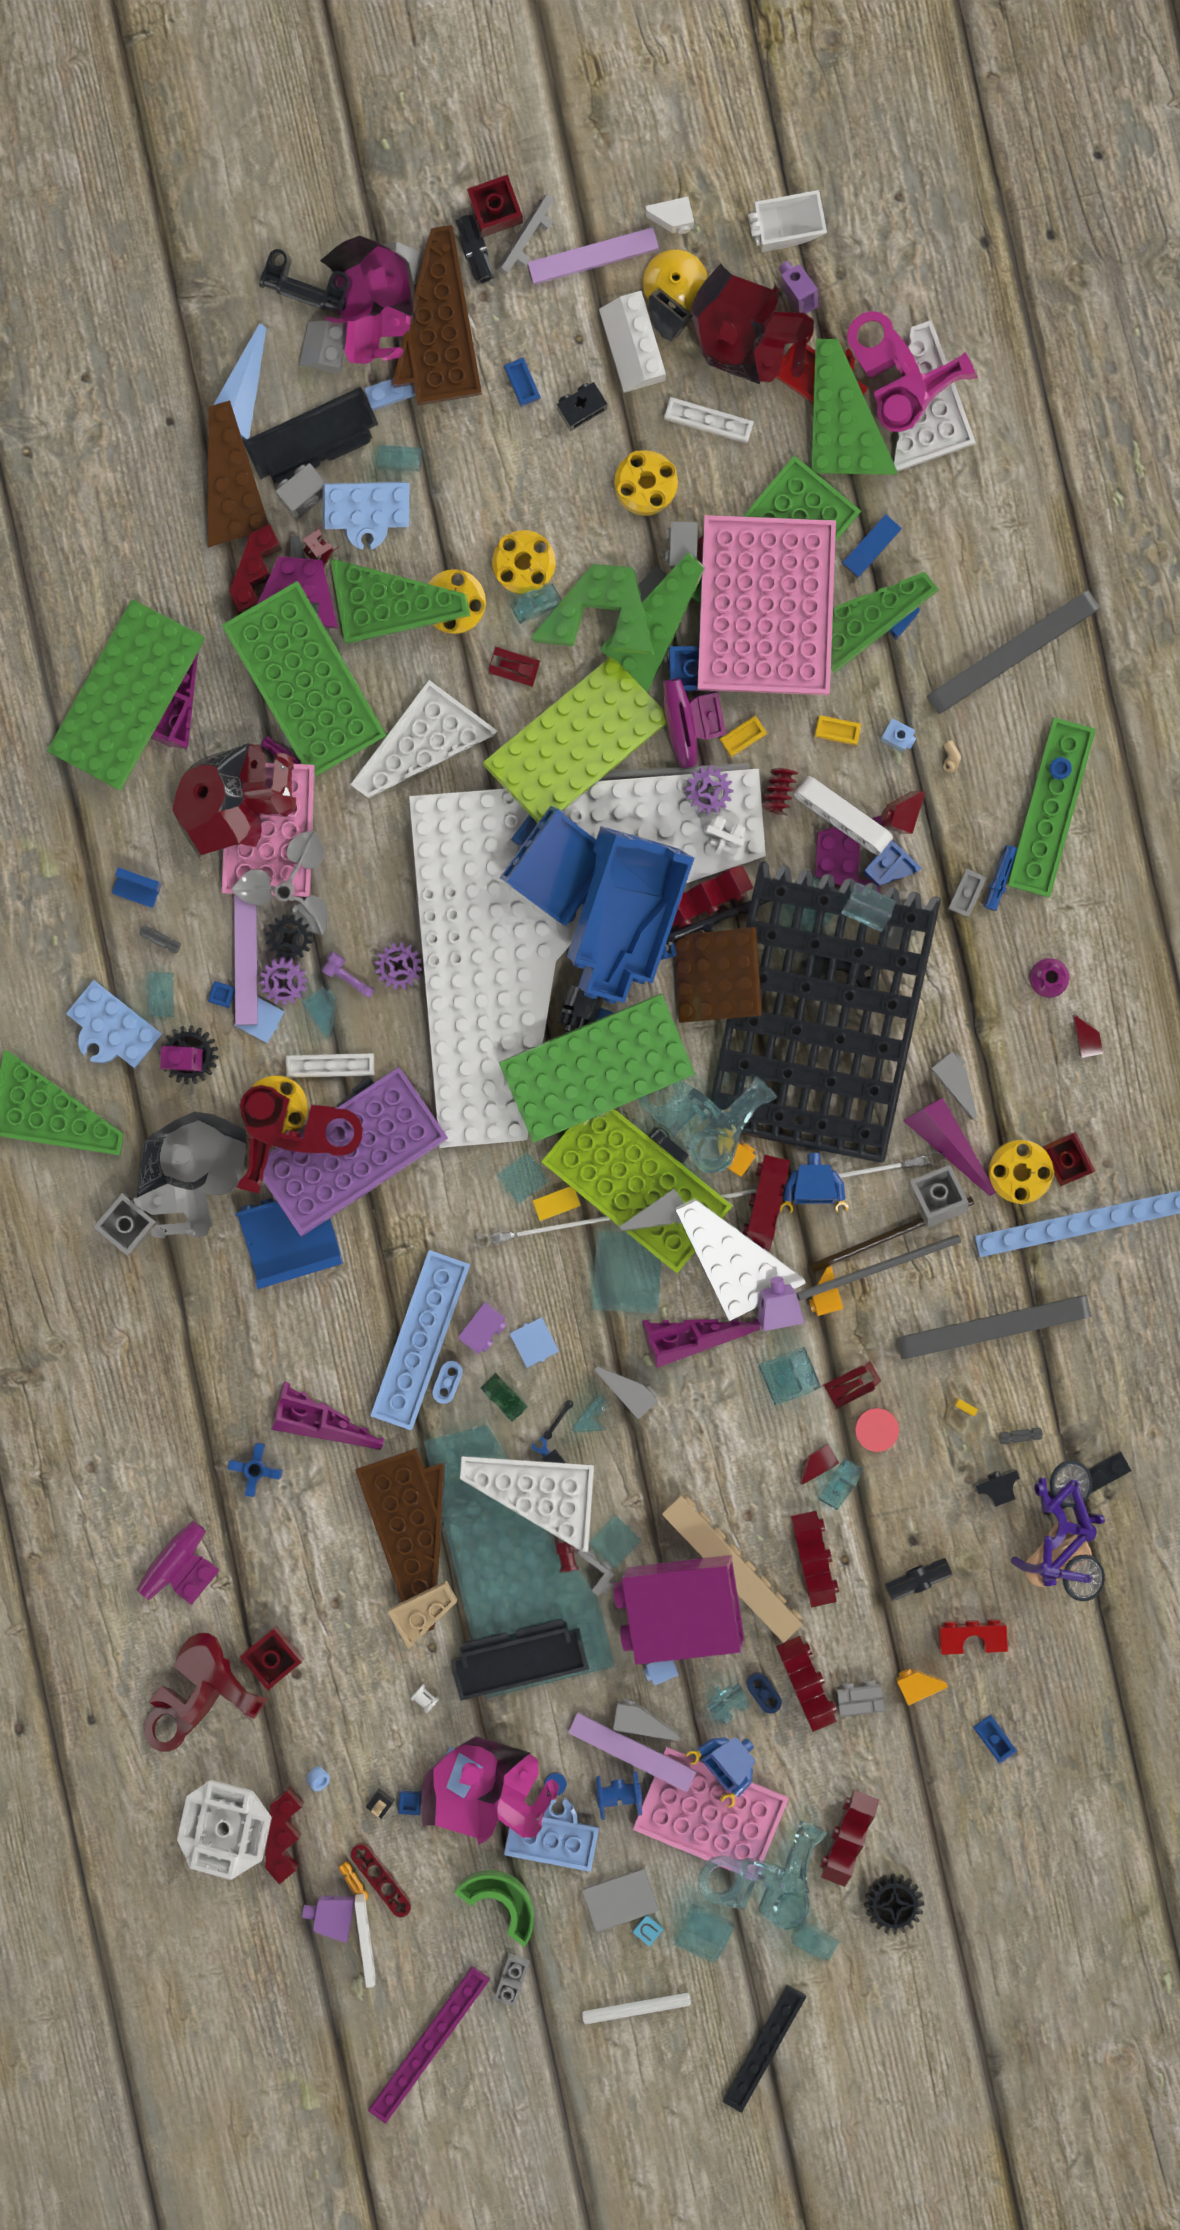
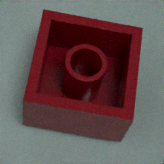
(495, 206)
(271, 1657)

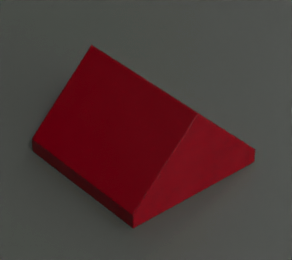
(1069, 1159)

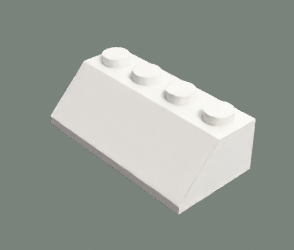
(632, 342)

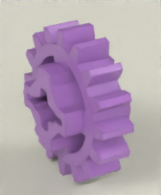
(712, 800)
(393, 975)
(289, 987)

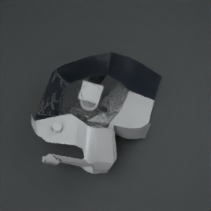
(184, 1164)

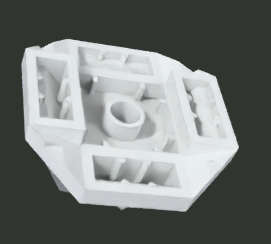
(205, 1841)

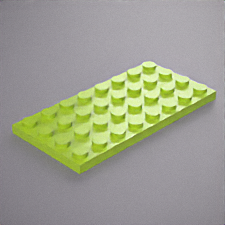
(577, 740)
(624, 1174)

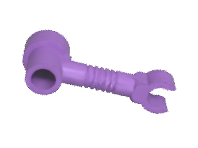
(334, 965)

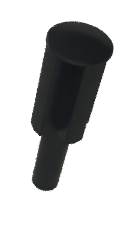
(359, 1088)

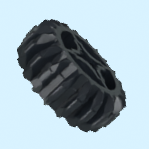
(179, 1038)
(895, 1922)

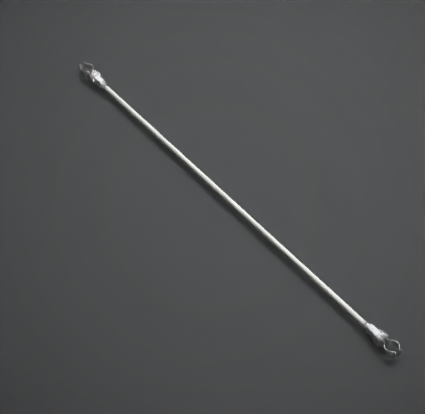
(499, 1237)

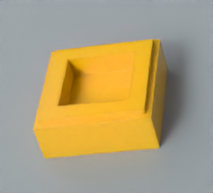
(965, 1407)

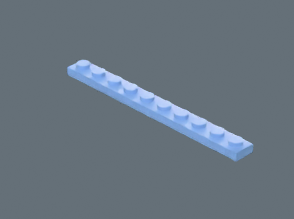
(1078, 1224)

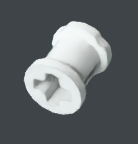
(424, 1698)

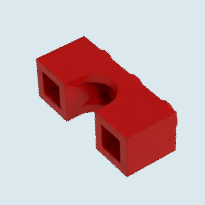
(954, 1635)

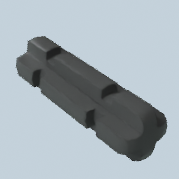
(160, 939)
(1020, 1435)

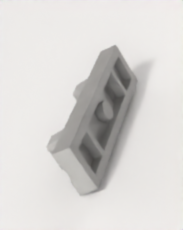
(536, 218)

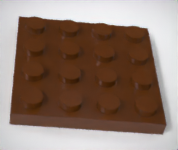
(718, 975)

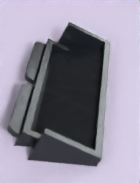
(313, 437)
(518, 1659)

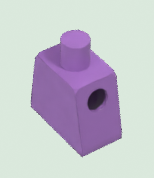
(798, 288)
(779, 1306)
(331, 1916)

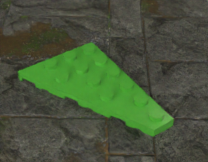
(843, 425)
(386, 604)
(44, 1113)

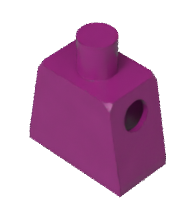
(180, 1058)

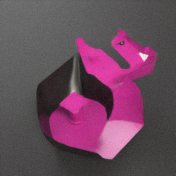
(378, 300)
(494, 1793)

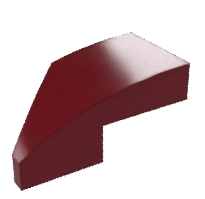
(1088, 1038)
(818, 1463)

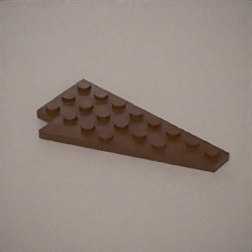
(440, 343)
(408, 1517)

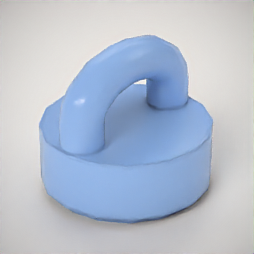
(317, 1779)

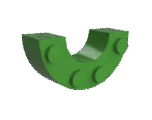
(505, 1889)

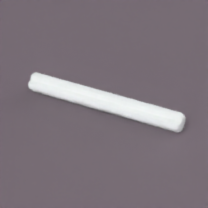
(636, 2008)

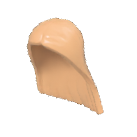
(1037, 1557)

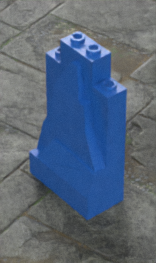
(627, 913)

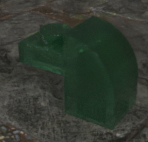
(504, 1397)

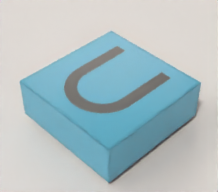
(647, 1930)

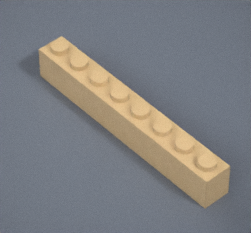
(750, 1587)

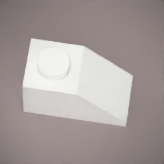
(672, 215)

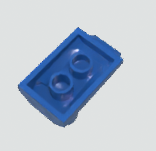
(683, 664)

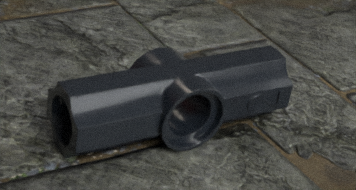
(474, 249)
(918, 1579)

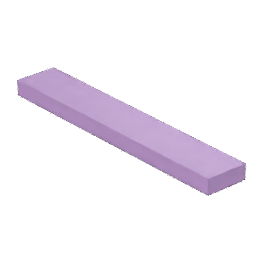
(593, 256)
(246, 963)
(632, 1752)

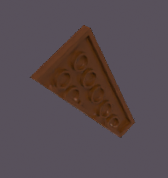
(232, 491)

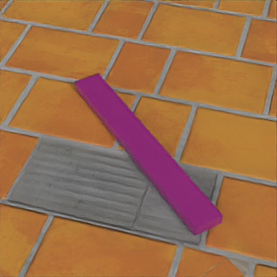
(428, 2044)

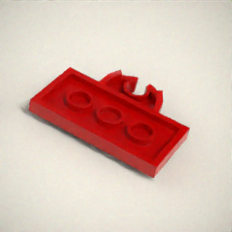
(805, 383)

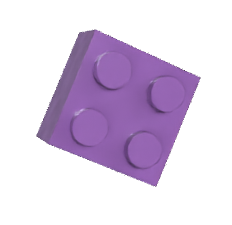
(482, 1327)

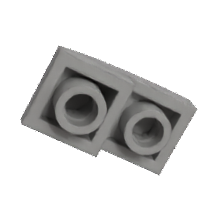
(511, 1979)

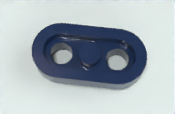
(764, 1692)

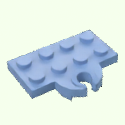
(365, 509)
(111, 1027)
(559, 1842)

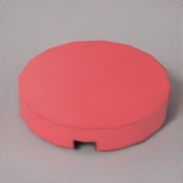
(877, 1429)

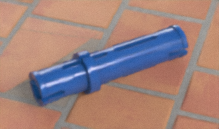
(997, 887)

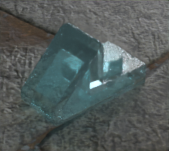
(587, 1422)

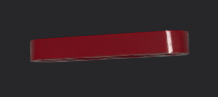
(384, 1877)

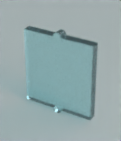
(523, 1178)
(615, 1541)

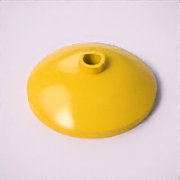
(675, 262)

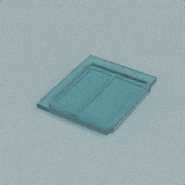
(625, 1275)

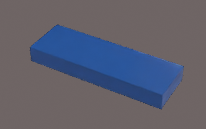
(872, 546)

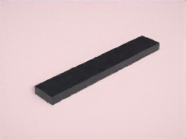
(764, 2048)

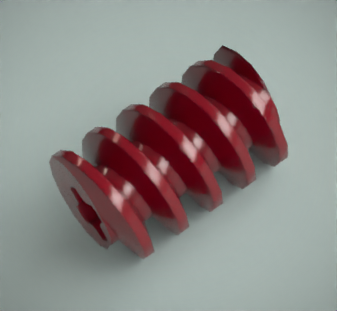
(779, 790)

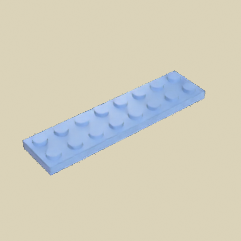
(420, 1340)

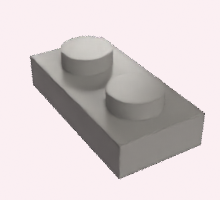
(967, 893)

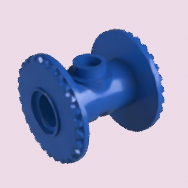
(618, 1791)

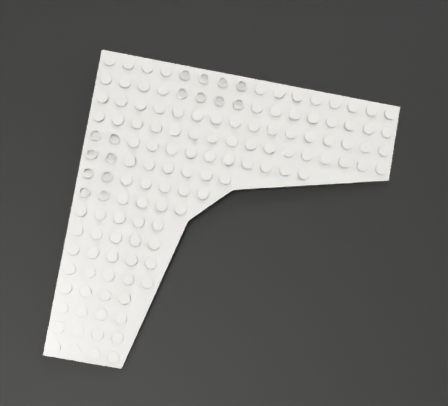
(496, 952)

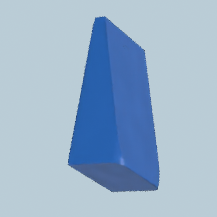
(995, 1739)

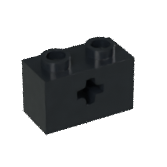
(576, 416)

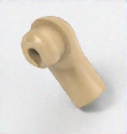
(953, 758)

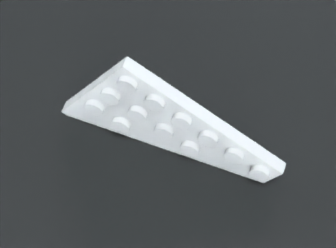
(944, 422)
(424, 736)
(732, 1260)
(543, 1492)

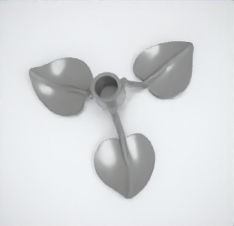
(256, 889)

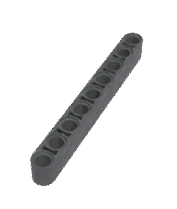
(1013, 652)
(994, 1327)

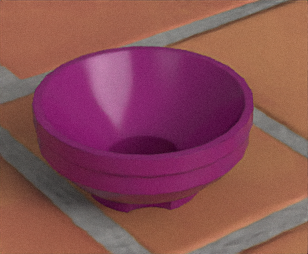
(1038, 980)

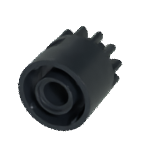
(579, 1009)

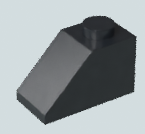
(668, 315)

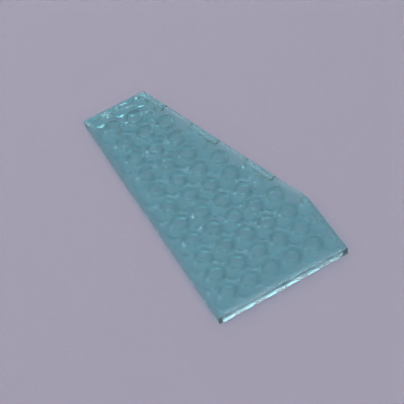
(507, 1562)

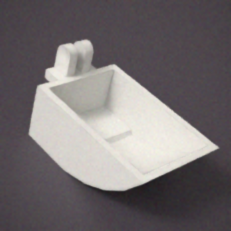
(787, 221)

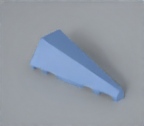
(243, 382)

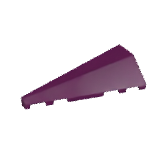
(176, 721)

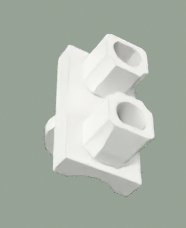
(735, 836)

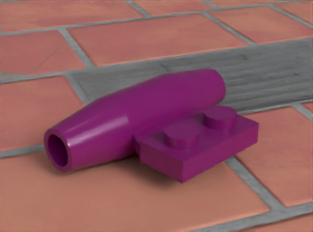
(690, 720)
(180, 1567)

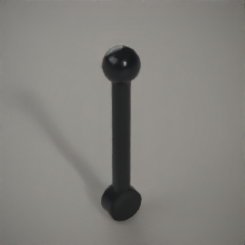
(548, 1434)

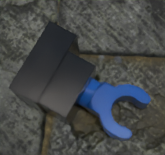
(552, 1457)

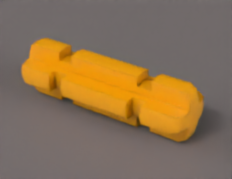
(352, 1879)

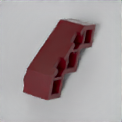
(252, 567)
(711, 894)
(766, 1200)
(814, 1558)
(807, 1683)
(282, 1835)
(848, 1838)

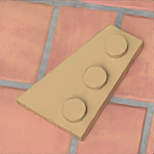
(421, 1612)

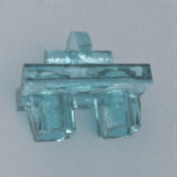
(726, 1700)

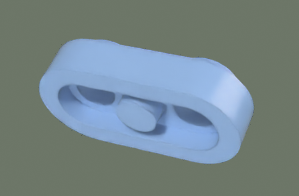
(447, 1381)

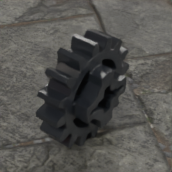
(295, 946)

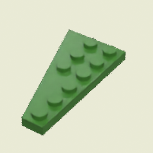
(663, 614)
(870, 616)

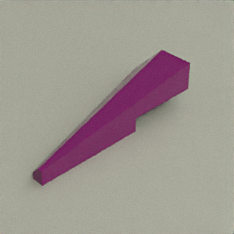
(943, 1133)
(676, 1341)
(305, 1417)

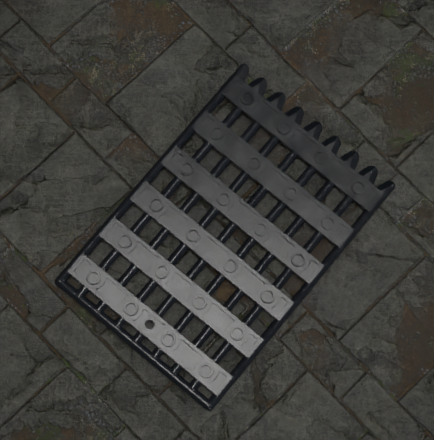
(825, 899)

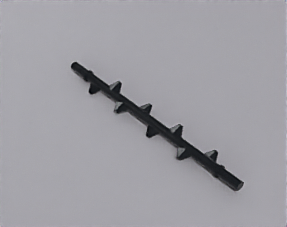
(708, 923)

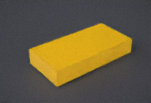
(837, 730)
(743, 736)
(556, 1203)

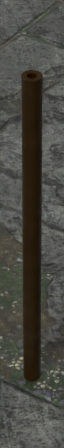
(872, 1242)

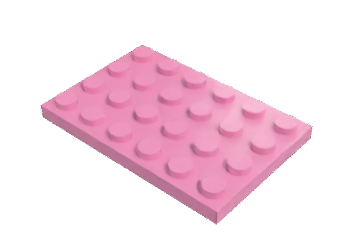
(275, 837)
(703, 1824)

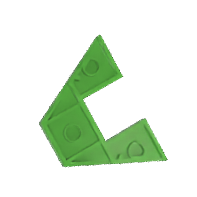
(601, 588)

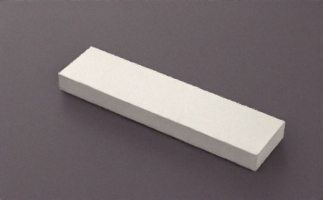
(708, 420)
(330, 1065)
(365, 1940)

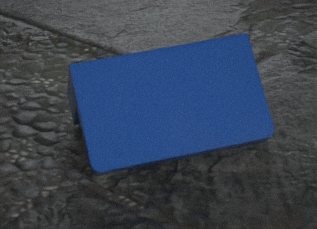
(136, 888)

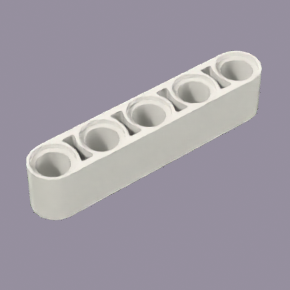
(843, 815)

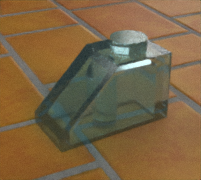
(535, 603)
(322, 1009)
(841, 1483)
(814, 1940)

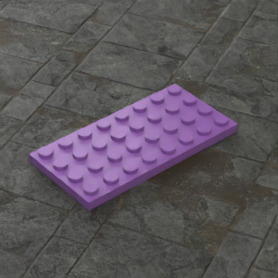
(395, 1135)

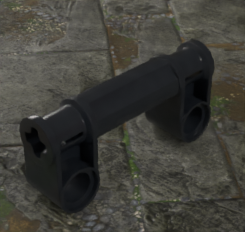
(302, 291)

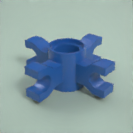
(245, 1467)

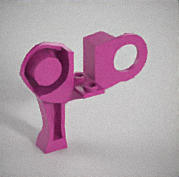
(907, 398)

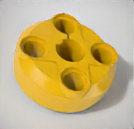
(645, 482)
(523, 561)
(471, 588)
(298, 1099)
(1020, 1171)

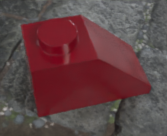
(903, 812)

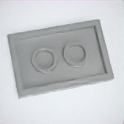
(620, 1899)

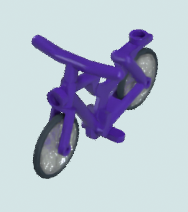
(1083, 1574)

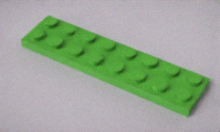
(1051, 809)

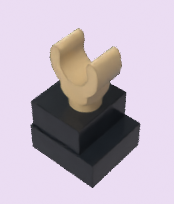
(380, 1803)

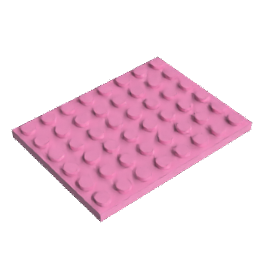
(766, 605)

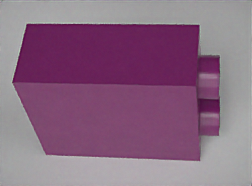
(680, 1610)

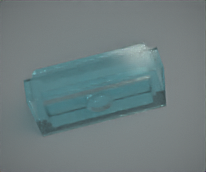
(399, 458)
(869, 907)
(161, 994)

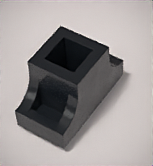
(998, 1486)

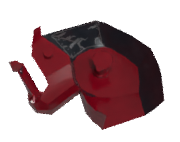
(742, 330)
(226, 794)

